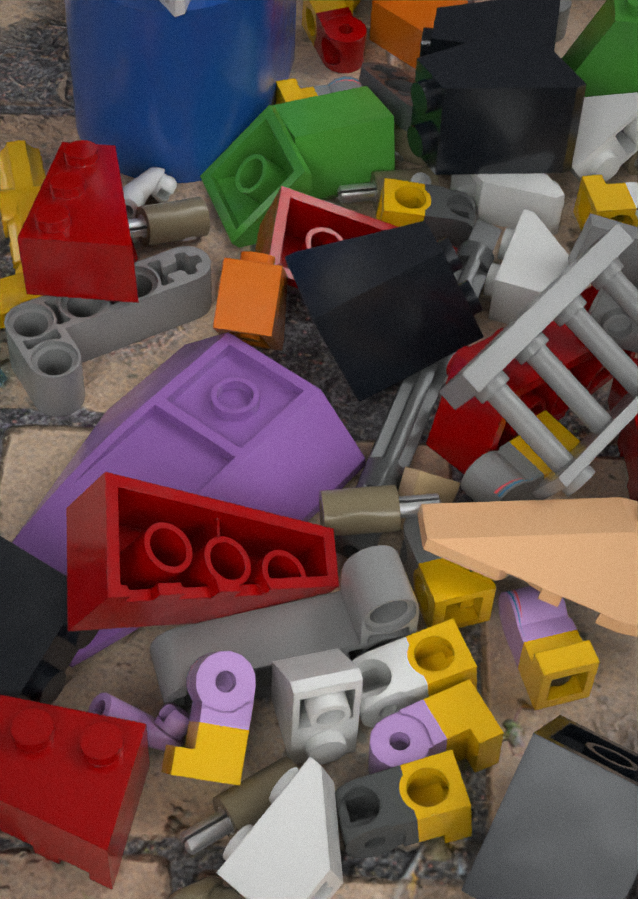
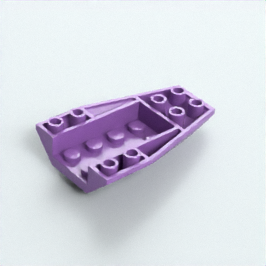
(213, 426)

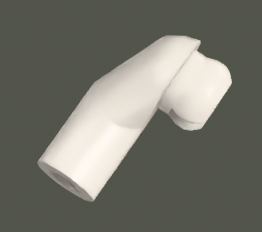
(151, 182)

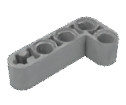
(57, 334)
(367, 612)

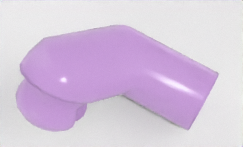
(164, 729)

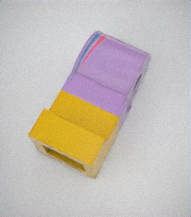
(546, 648)
(219, 720)
(436, 724)

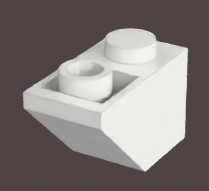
(606, 135)
(503, 197)
(529, 265)
(317, 705)
(293, 844)

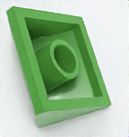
(341, 137)
(252, 172)

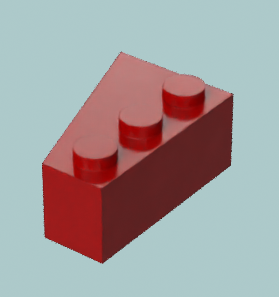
(79, 229)

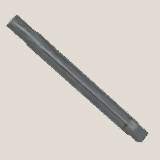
(418, 394)

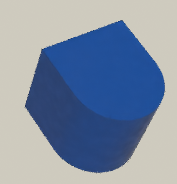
(175, 85)

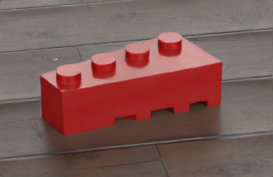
(478, 428)
(184, 558)
(71, 783)

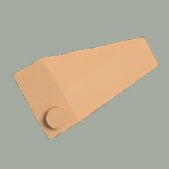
(555, 545)

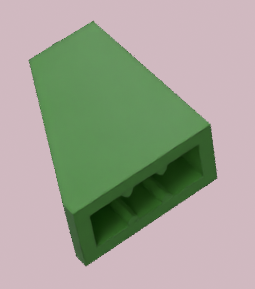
(608, 50)

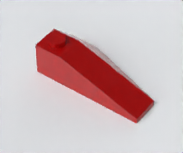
(305, 222)

